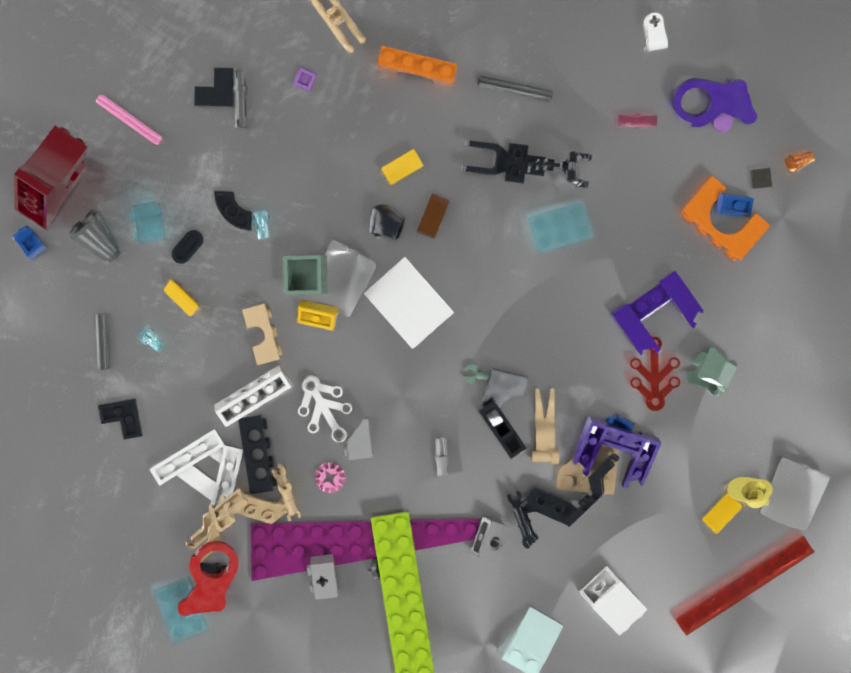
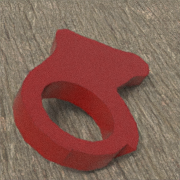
(210, 588)

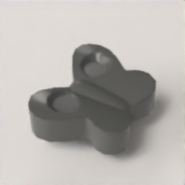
(374, 569)

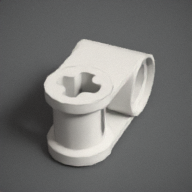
(655, 36)

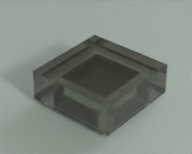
(761, 178)

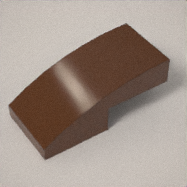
(433, 215)

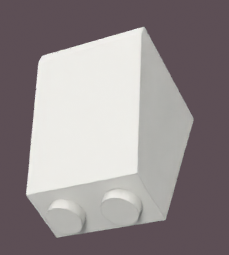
(613, 600)

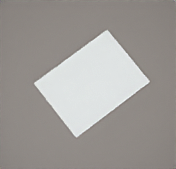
(408, 302)

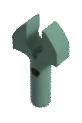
(479, 374)

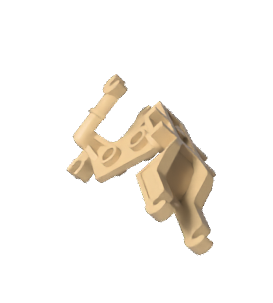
(223, 513)

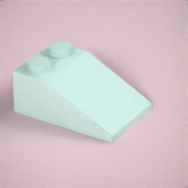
(532, 642)

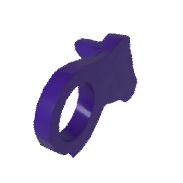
(725, 98)

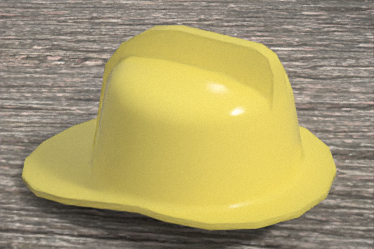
(751, 491)

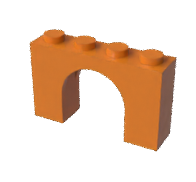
(396, 61)
(698, 212)

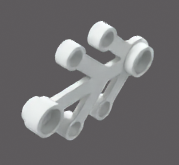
(322, 405)

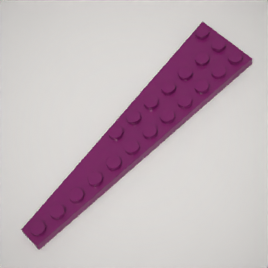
(287, 546)

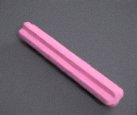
(129, 119)

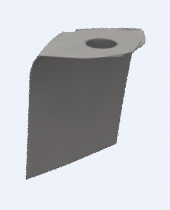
(345, 278)
(795, 494)

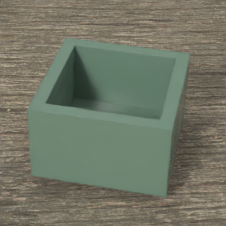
(305, 274)

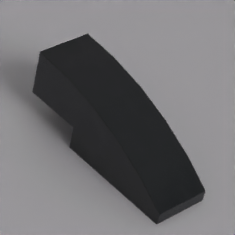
(502, 430)

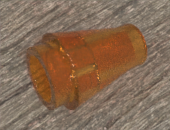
(797, 161)

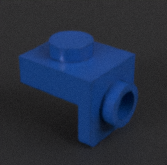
(28, 242)
(620, 422)

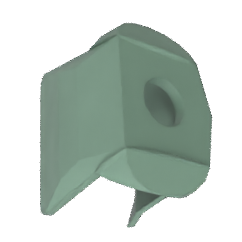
(712, 371)

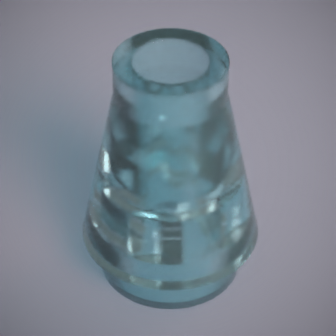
(261, 223)
(149, 338)

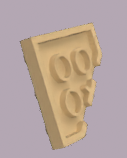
(572, 478)

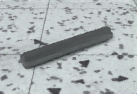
(515, 88)

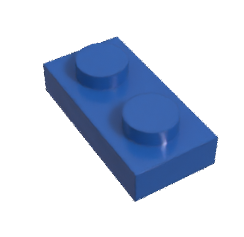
(734, 205)

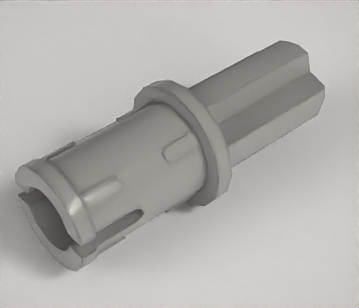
(441, 456)

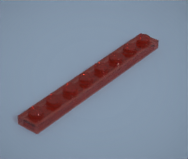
(744, 585)

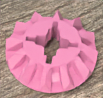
(331, 468)

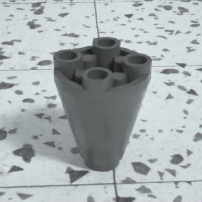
(95, 236)

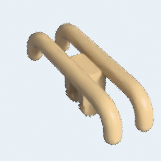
(336, 16)

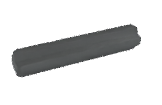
(102, 341)

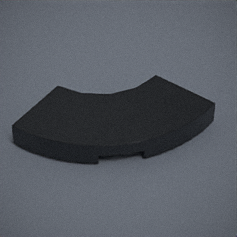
(232, 211)

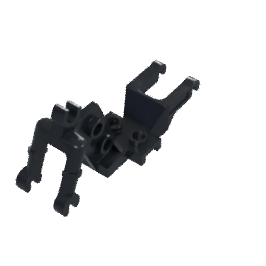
(517, 163)
(556, 507)

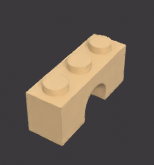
(268, 349)

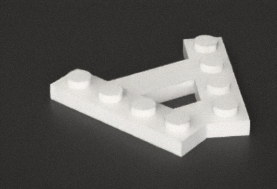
(183, 461)

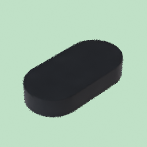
(187, 247)

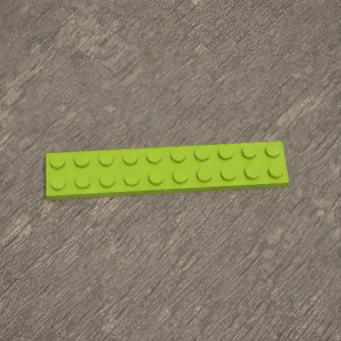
(402, 593)

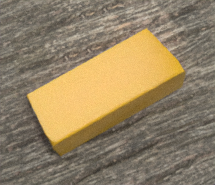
(402, 167)
(181, 297)
(317, 315)
(722, 513)

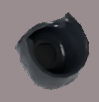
(386, 221)

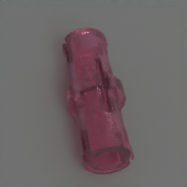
(637, 120)

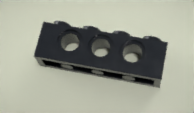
(257, 484)

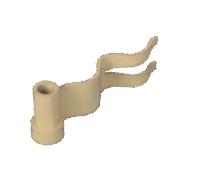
(545, 431)

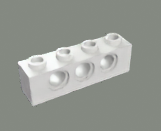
(252, 396)

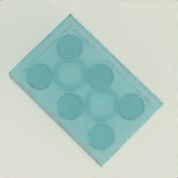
(560, 227)
(178, 626)

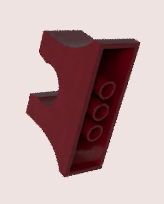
(49, 176)

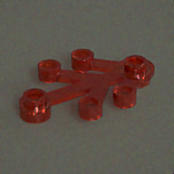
(655, 378)

